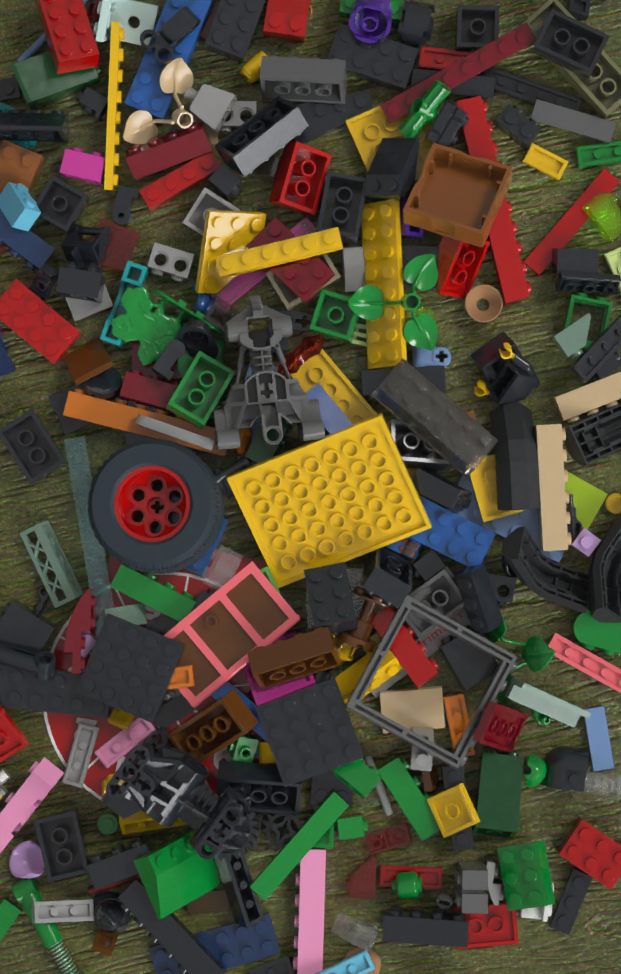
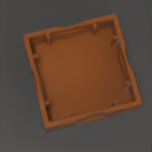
(457, 195)

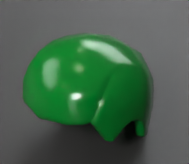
(537, 772)

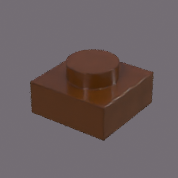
(429, 779)
(104, 942)

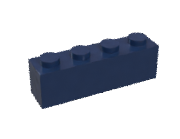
(24, 244)

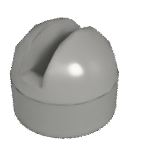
(445, 897)

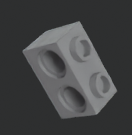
(238, 109)
(173, 257)

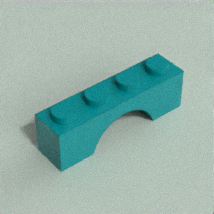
(133, 276)

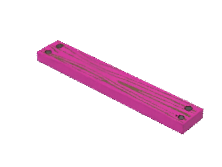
(245, 282)

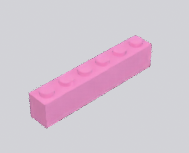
(311, 912)

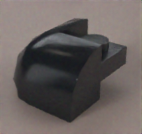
(566, 768)

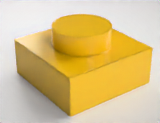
(121, 719)

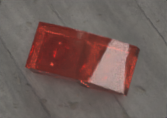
(388, 838)

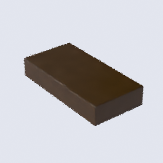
(209, 902)

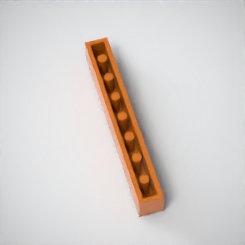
(123, 418)

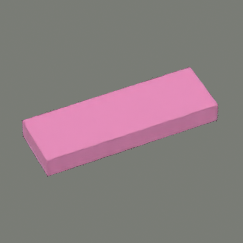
(124, 742)

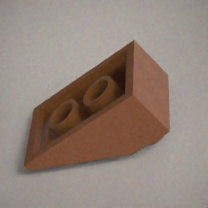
(19, 165)

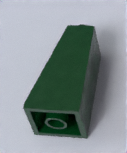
(43, 85)
(498, 794)

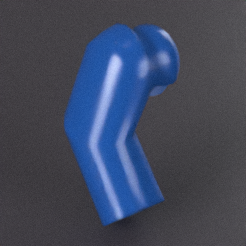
(202, 300)

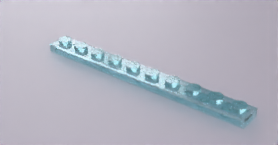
(93, 552)

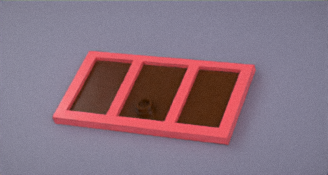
(227, 626)

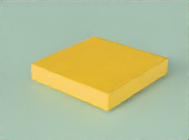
(453, 810)

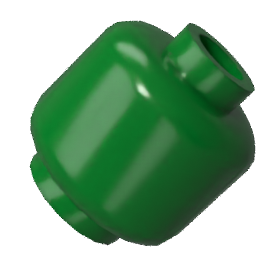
(407, 885)

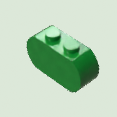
(596, 633)

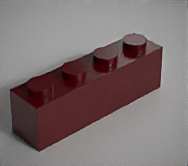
(168, 150)
(147, 390)

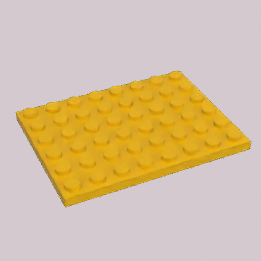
(329, 500)

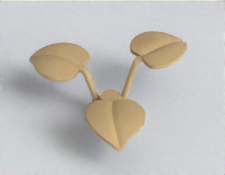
(173, 79)

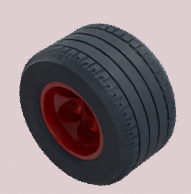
(137, 469)

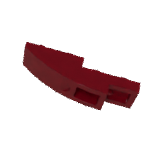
(79, 624)

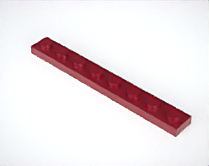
(462, 69)

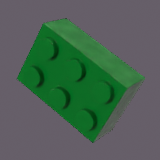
(200, 390)
(526, 875)

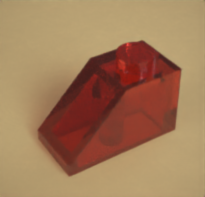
(363, 879)

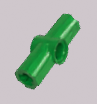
(424, 109)

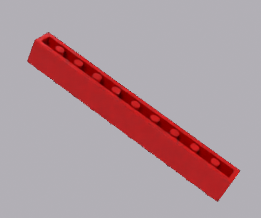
(502, 239)

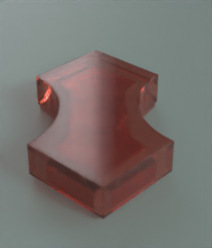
(308, 348)

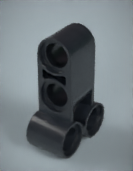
(170, 34)

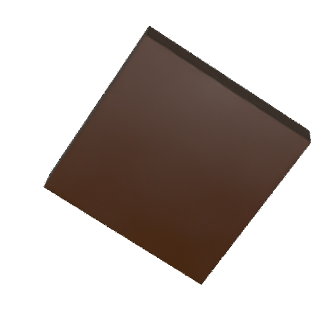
(88, 361)

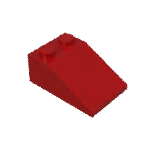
(287, 19)
(458, 266)

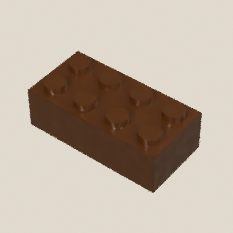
(294, 658)
(214, 727)

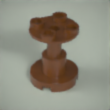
(360, 636)

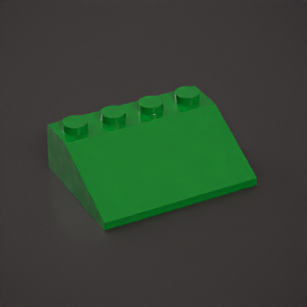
(176, 874)

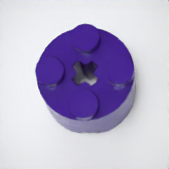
(370, 19)

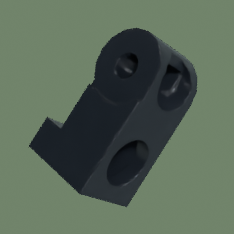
(123, 204)
(171, 353)

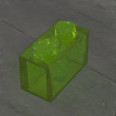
(605, 215)

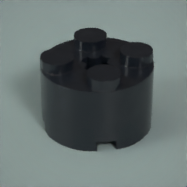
(417, 22)

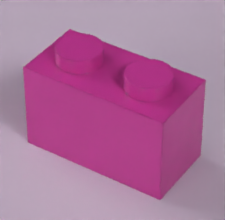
(83, 166)

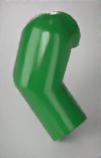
(540, 718)

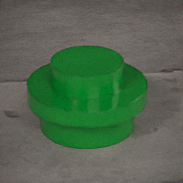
(107, 823)

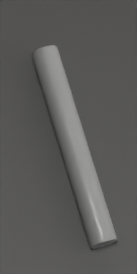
(380, 789)

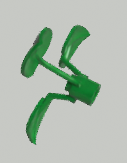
(419, 272)
(535, 653)

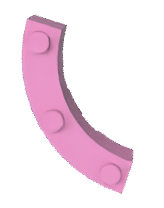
(27, 799)

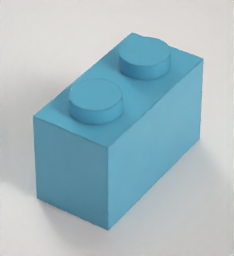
(18, 206)

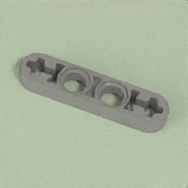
(175, 432)

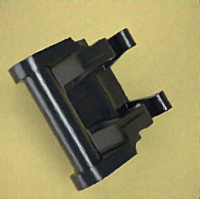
(86, 253)
(221, 475)

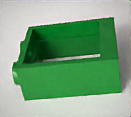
(598, 302)

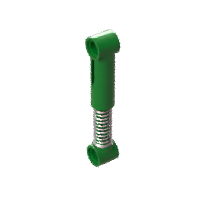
(50, 935)

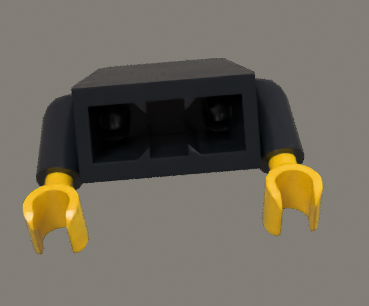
(513, 380)

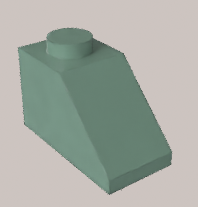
(573, 337)

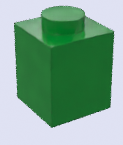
(351, 826)

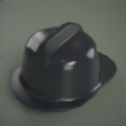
(197, 337)

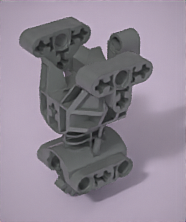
(265, 391)

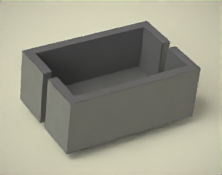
(471, 881)

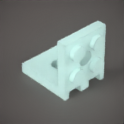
(121, 12)

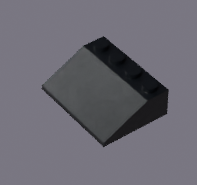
(34, 126)

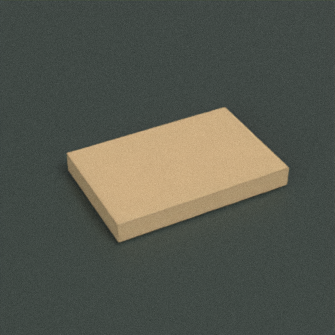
(414, 707)

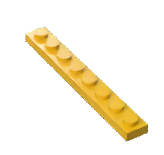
(114, 97)

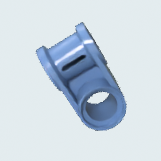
(427, 358)

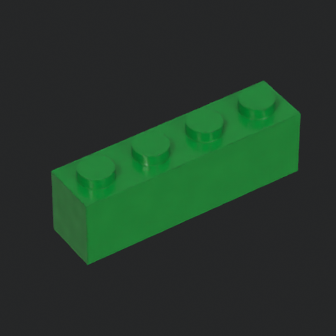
(153, 593)
(358, 777)
(409, 796)

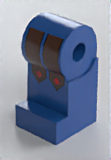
(406, 547)

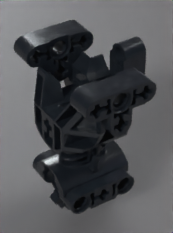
(172, 787)

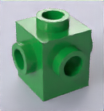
(244, 748)

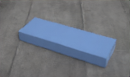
(598, 739)

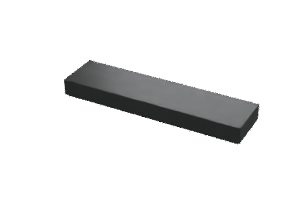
(573, 120)

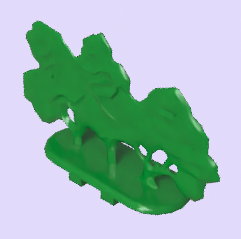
(155, 328)

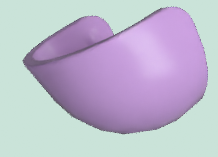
(27, 860)

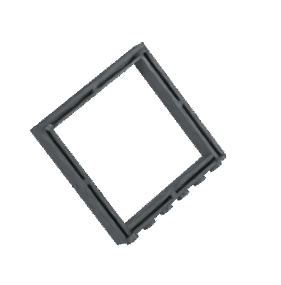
(497, 682)

